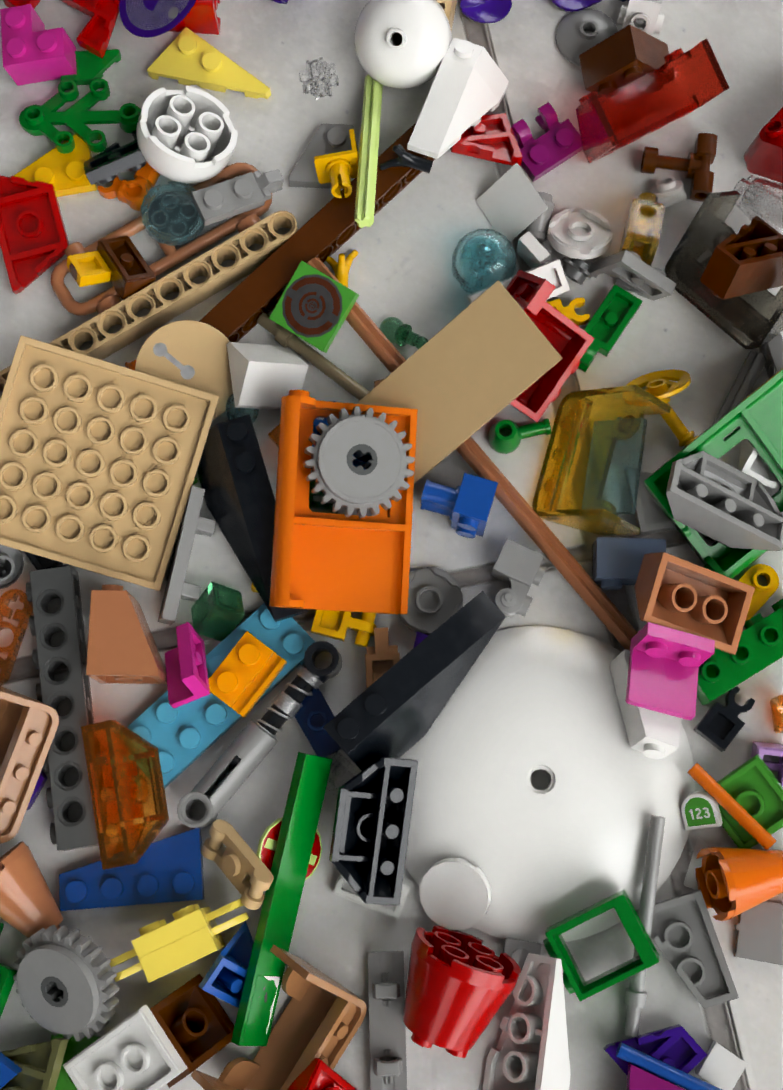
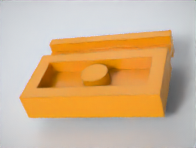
(245, 674)

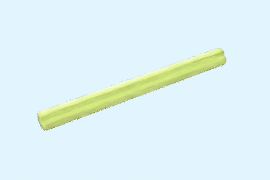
(368, 153)

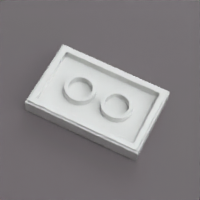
(127, 1057)

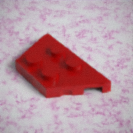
(30, 229)

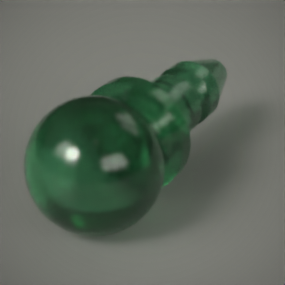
(401, 333)

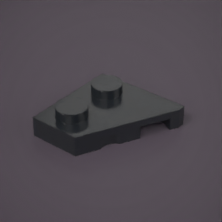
(114, 160)

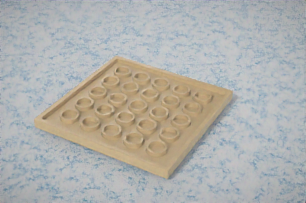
(97, 461)

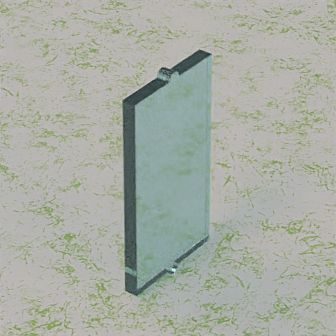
(615, 465)

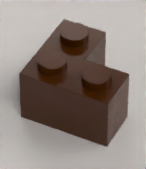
(621, 59)

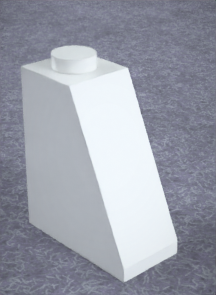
(646, 729)

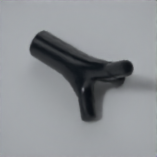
(407, 159)

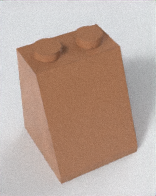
(121, 641)

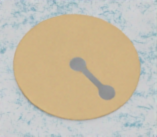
(190, 356)

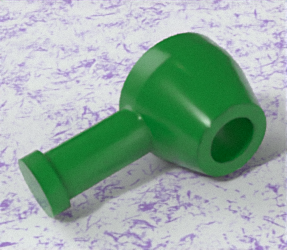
(510, 443)

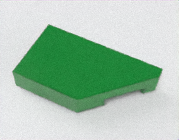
(91, 66)

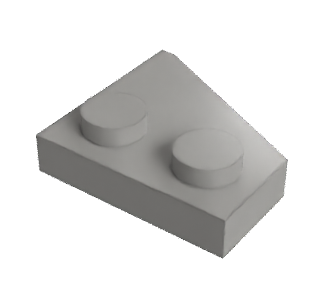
(327, 140)
(634, 275)

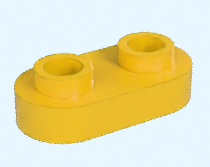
(761, 593)

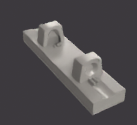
(175, 586)
(386, 1022)

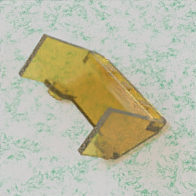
(566, 460)

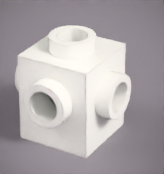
(644, 9)

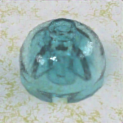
(483, 259)

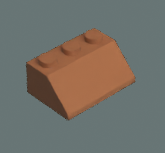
(692, 599)

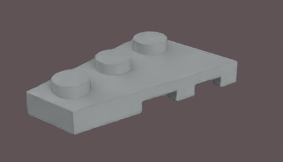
(690, 944)

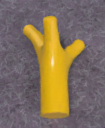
(342, 267)

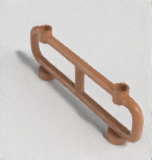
(173, 256)

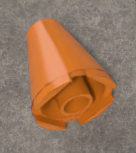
(738, 878)

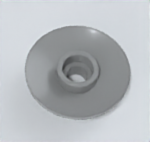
(571, 36)

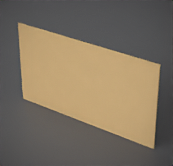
(466, 374)

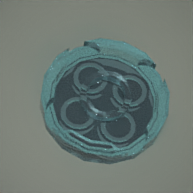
(171, 214)

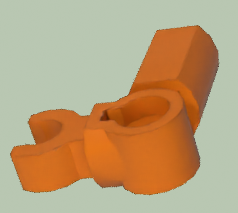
(131, 191)

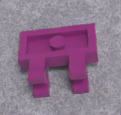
(551, 148)

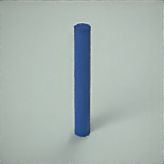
(661, 1069)

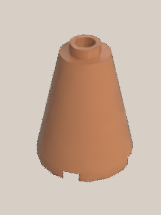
(25, 894)

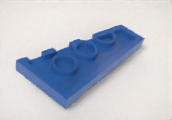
(165, 873)

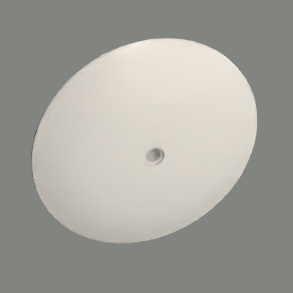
(550, 707)

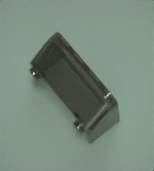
(747, 318)

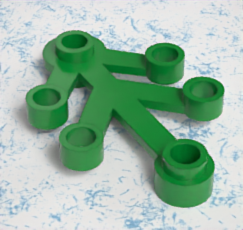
(40, 119)

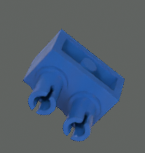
(466, 505)

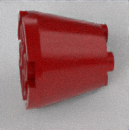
(454, 988)

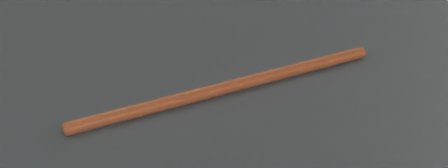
(505, 491)

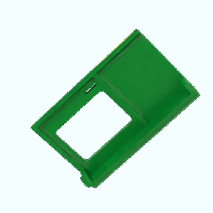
(762, 425)

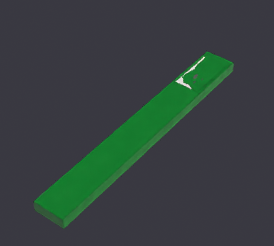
(281, 900)

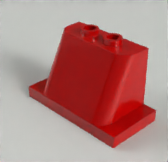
(564, 335)

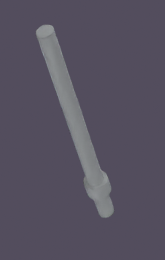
(635, 996)

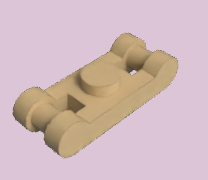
(238, 863)

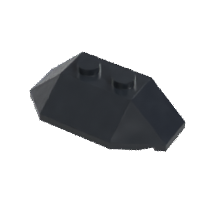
(374, 829)

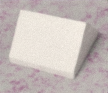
(264, 374)

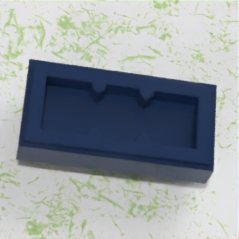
(312, 719)

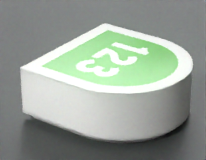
(700, 811)

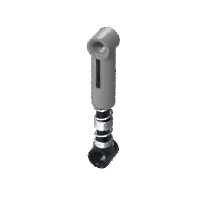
(256, 739)

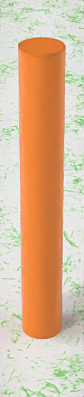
(710, 785)

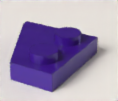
(668, 1045)

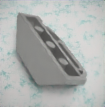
(724, 503)

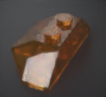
(124, 791)

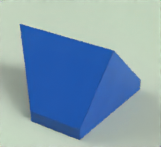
(230, 968)

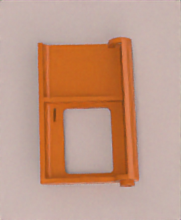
(329, 557)

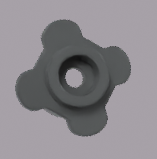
(576, 270)

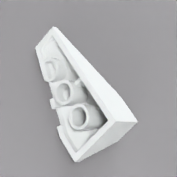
(534, 1035)

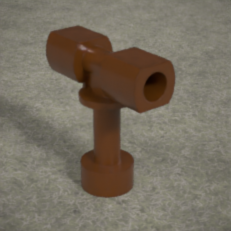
(695, 166)

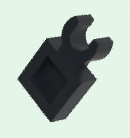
(721, 722)

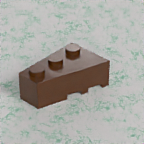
(746, 262)

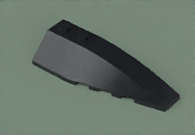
(242, 501)
(414, 691)

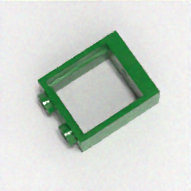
(634, 927)

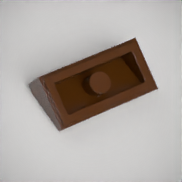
(127, 266)

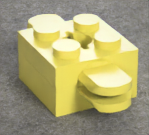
(176, 944)

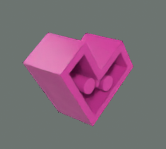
(31, 51)

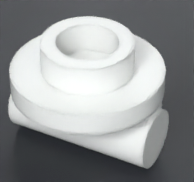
(669, 191)

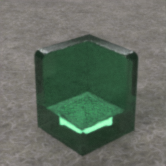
(217, 611)

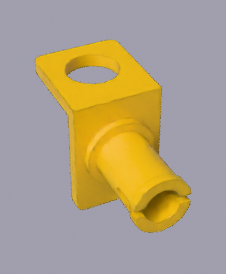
(338, 168)

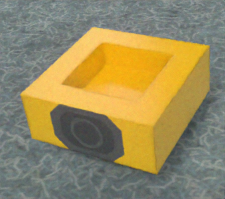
(88, 268)

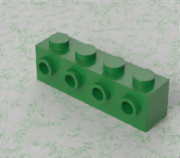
(758, 648)

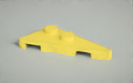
(200, 64)

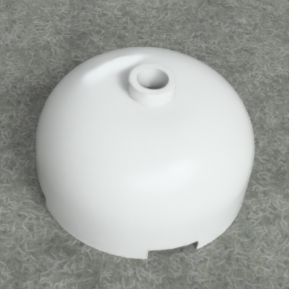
(424, 41)
(185, 134)

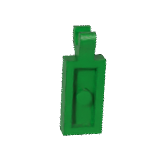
(609, 323)

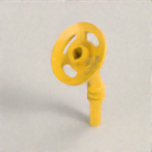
(662, 386)

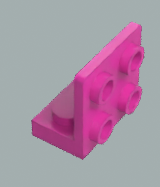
(666, 670)

